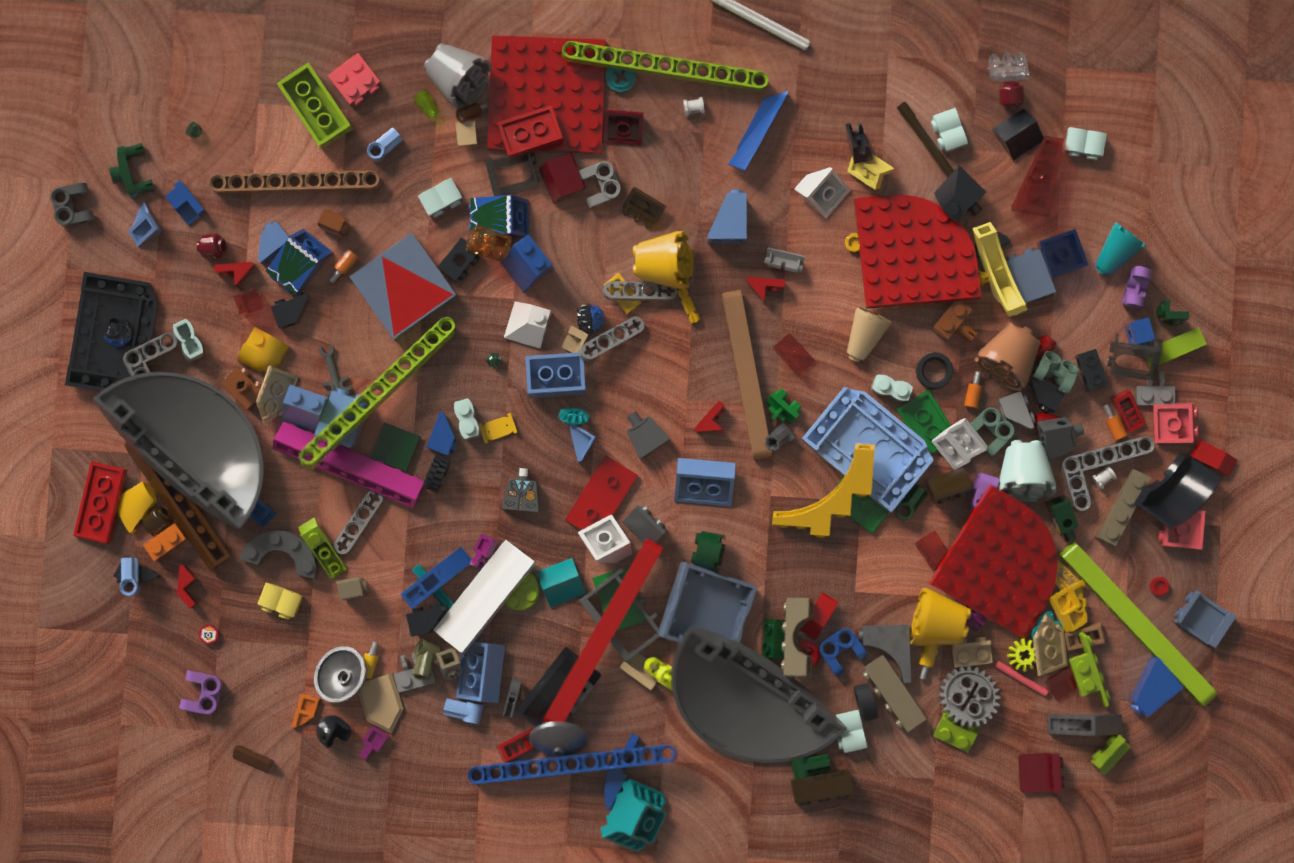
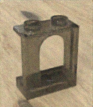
(531, 183)
(1119, 349)

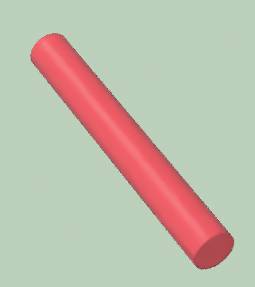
(1021, 678)

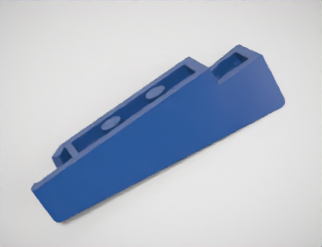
(757, 131)

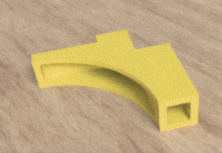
(998, 273)

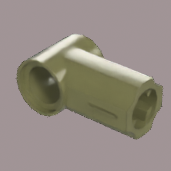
(426, 655)

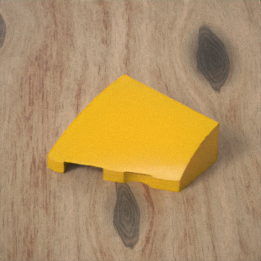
(136, 504)
(1070, 606)

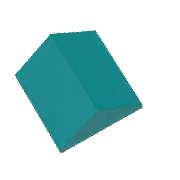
(561, 582)

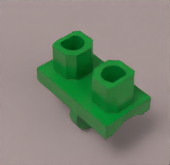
(780, 408)

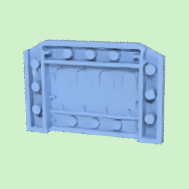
(860, 419)

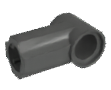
(779, 437)

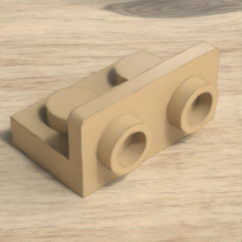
(972, 653)

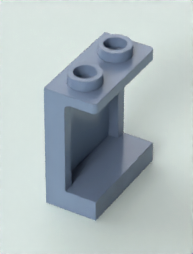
(1030, 275)
(1204, 618)

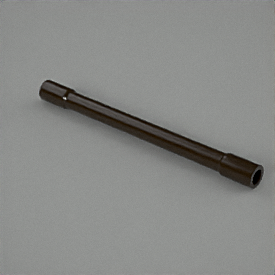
(910, 117)

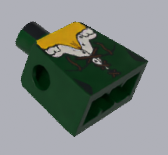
(1059, 510)

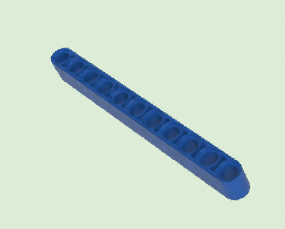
(563, 768)

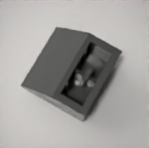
(643, 525)

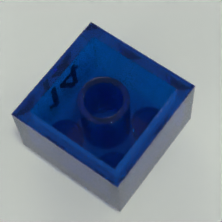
(1063, 253)

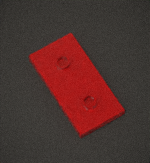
(601, 494)
(100, 502)

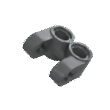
(67, 206)

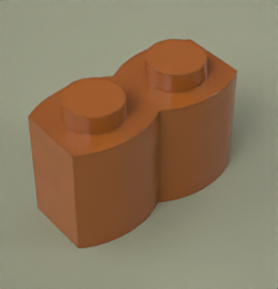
(334, 223)

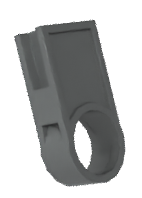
(512, 697)

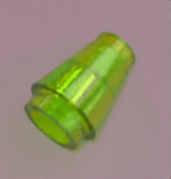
(425, 103)

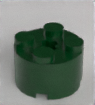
(709, 550)

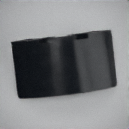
(1180, 493)
(543, 694)

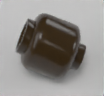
(157, 521)

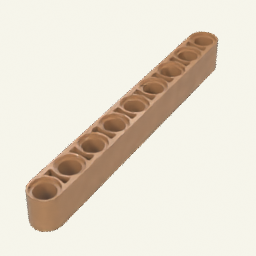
(286, 178)
(746, 373)

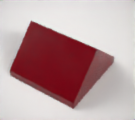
(623, 127)
(562, 177)

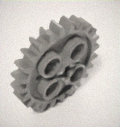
(983, 706)

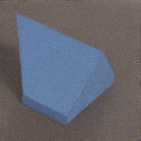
(145, 226)
(582, 441)

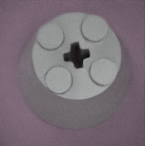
(458, 74)

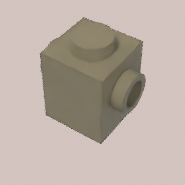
(449, 664)

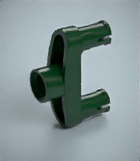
(122, 174)

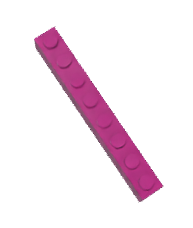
(352, 466)

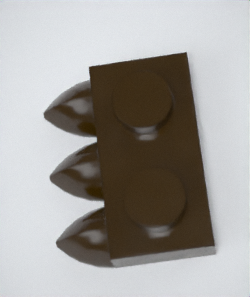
(644, 207)

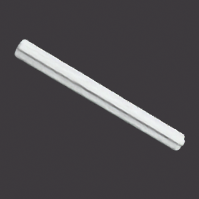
(764, 23)

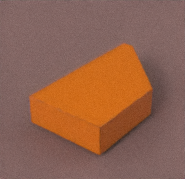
(306, 710)

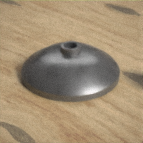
(333, 670)
(558, 739)

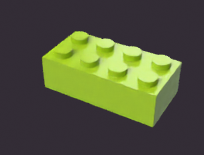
(314, 106)

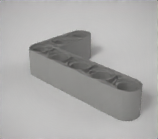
(142, 357)
(1098, 460)

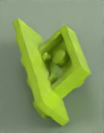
(1086, 672)

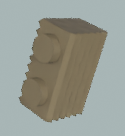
(352, 588)

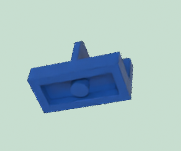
(185, 203)

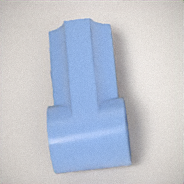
(385, 143)
(129, 574)
(468, 711)

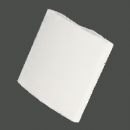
(959, 444)

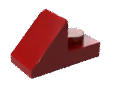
(240, 270)
(759, 284)
(707, 423)

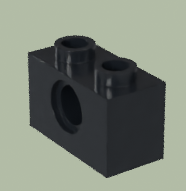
(448, 263)

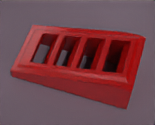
(1134, 408)
(500, 748)

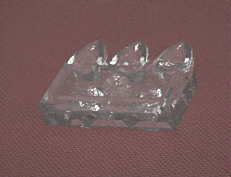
(1008, 68)

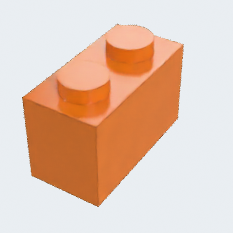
(165, 542)

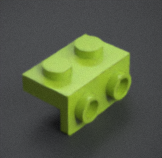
(954, 734)
(1110, 753)

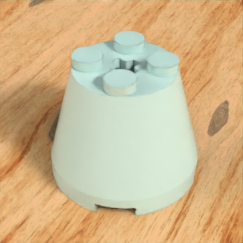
(1027, 472)

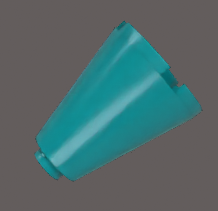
(1117, 250)

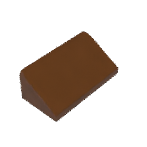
(252, 758)

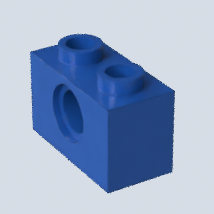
(1140, 332)

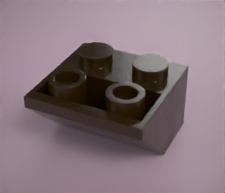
(948, 484)

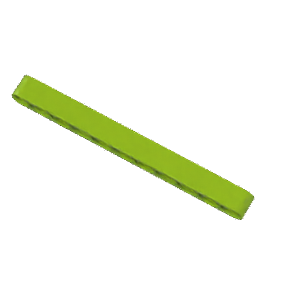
(656, 70)
(375, 401)
(1138, 623)

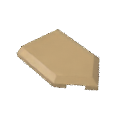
(273, 393)
(1049, 647)
(381, 702)

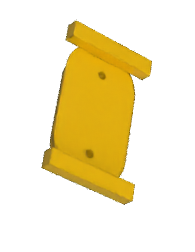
(497, 428)

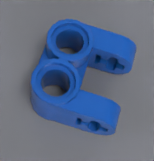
(840, 647)

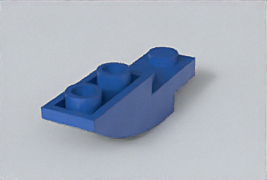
(436, 578)
(616, 777)

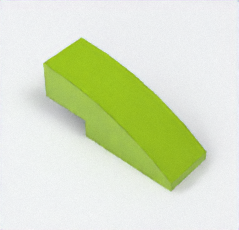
(1180, 345)

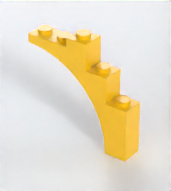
(818, 515)

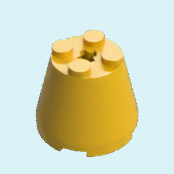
(665, 260)
(938, 620)

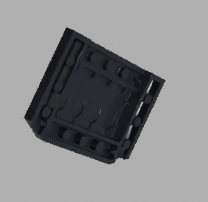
(102, 297)

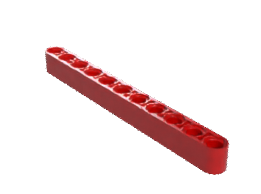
(603, 632)

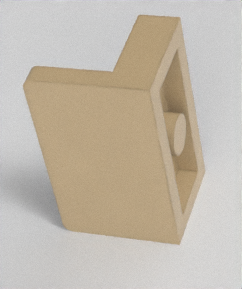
(635, 668)

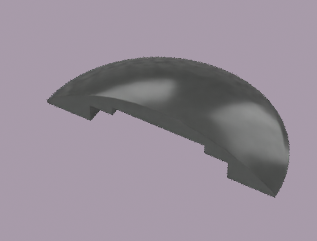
(190, 439)
(746, 702)

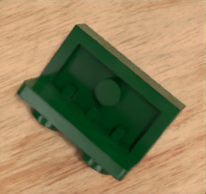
(1173, 318)
(773, 638)

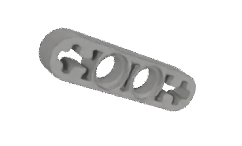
(640, 294)
(611, 338)
(361, 523)

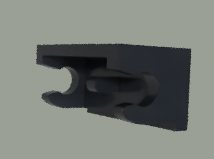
(858, 144)

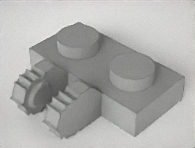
(1151, 395)
(406, 680)

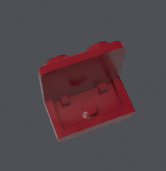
(1041, 772)

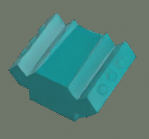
(635, 816)

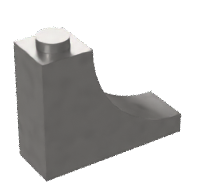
(892, 640)
(1084, 724)

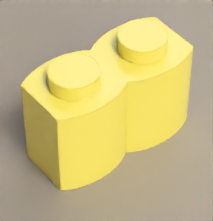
(280, 600)

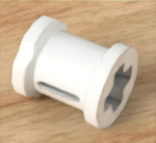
(694, 106)
(1104, 477)

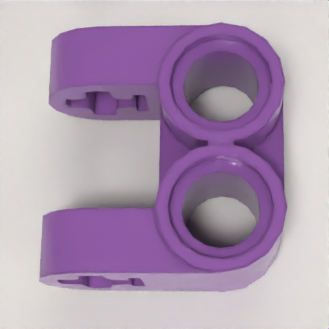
(1136, 287)
(980, 485)
(206, 693)

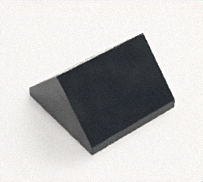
(1018, 134)

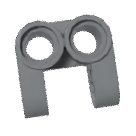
(604, 182)

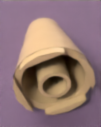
(865, 333)

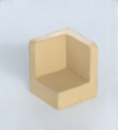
(466, 134)
(574, 340)

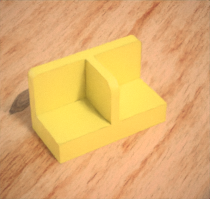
(870, 171)

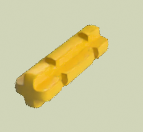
(688, 306)

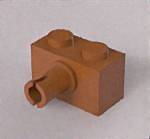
(953, 321)
(242, 387)

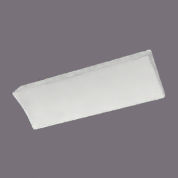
(484, 597)

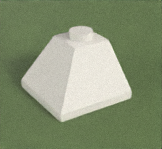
(823, 191)
(527, 324)
(606, 541)

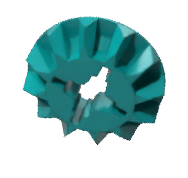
(622, 86)
(573, 416)

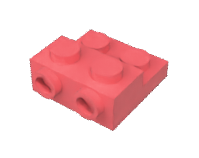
(355, 80)
(1175, 423)
(1186, 535)

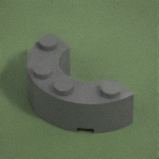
(294, 545)

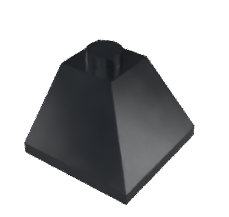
(959, 194)

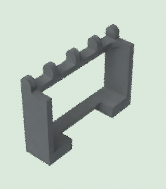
(615, 641)

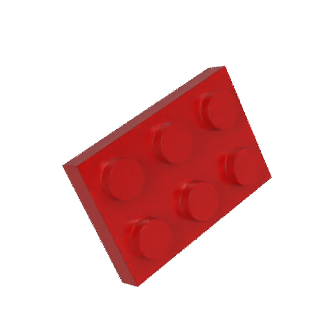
(530, 131)

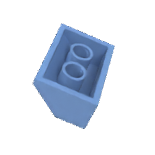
(555, 375)
(704, 482)
(481, 672)

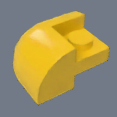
(262, 351)

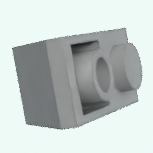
(1015, 410)

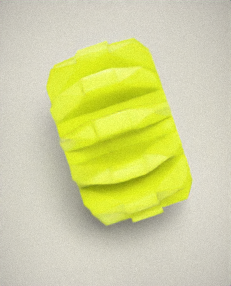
(1021, 648)

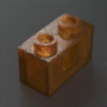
(488, 243)

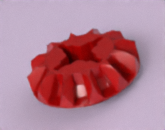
(810, 646)

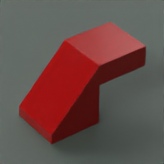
(1214, 458)
(185, 579)
(822, 611)

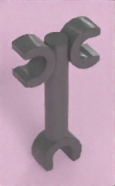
(336, 383)

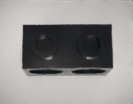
(1091, 370)

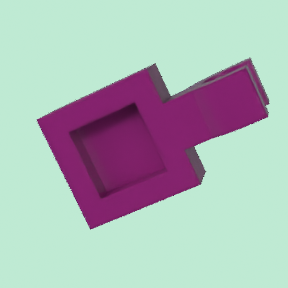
(484, 548)
(374, 740)

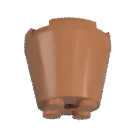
(1009, 356)

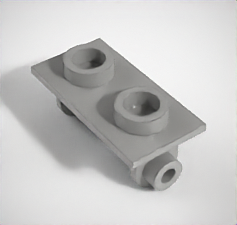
(787, 260)

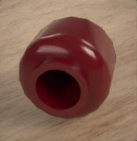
(1011, 95)
(211, 246)

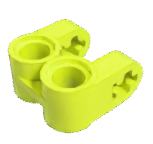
(662, 673)

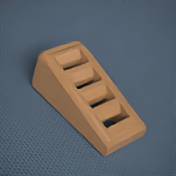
(1088, 628)

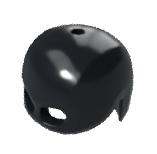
(330, 728)

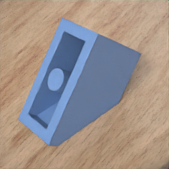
(271, 241)

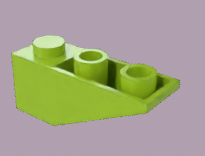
(322, 548)

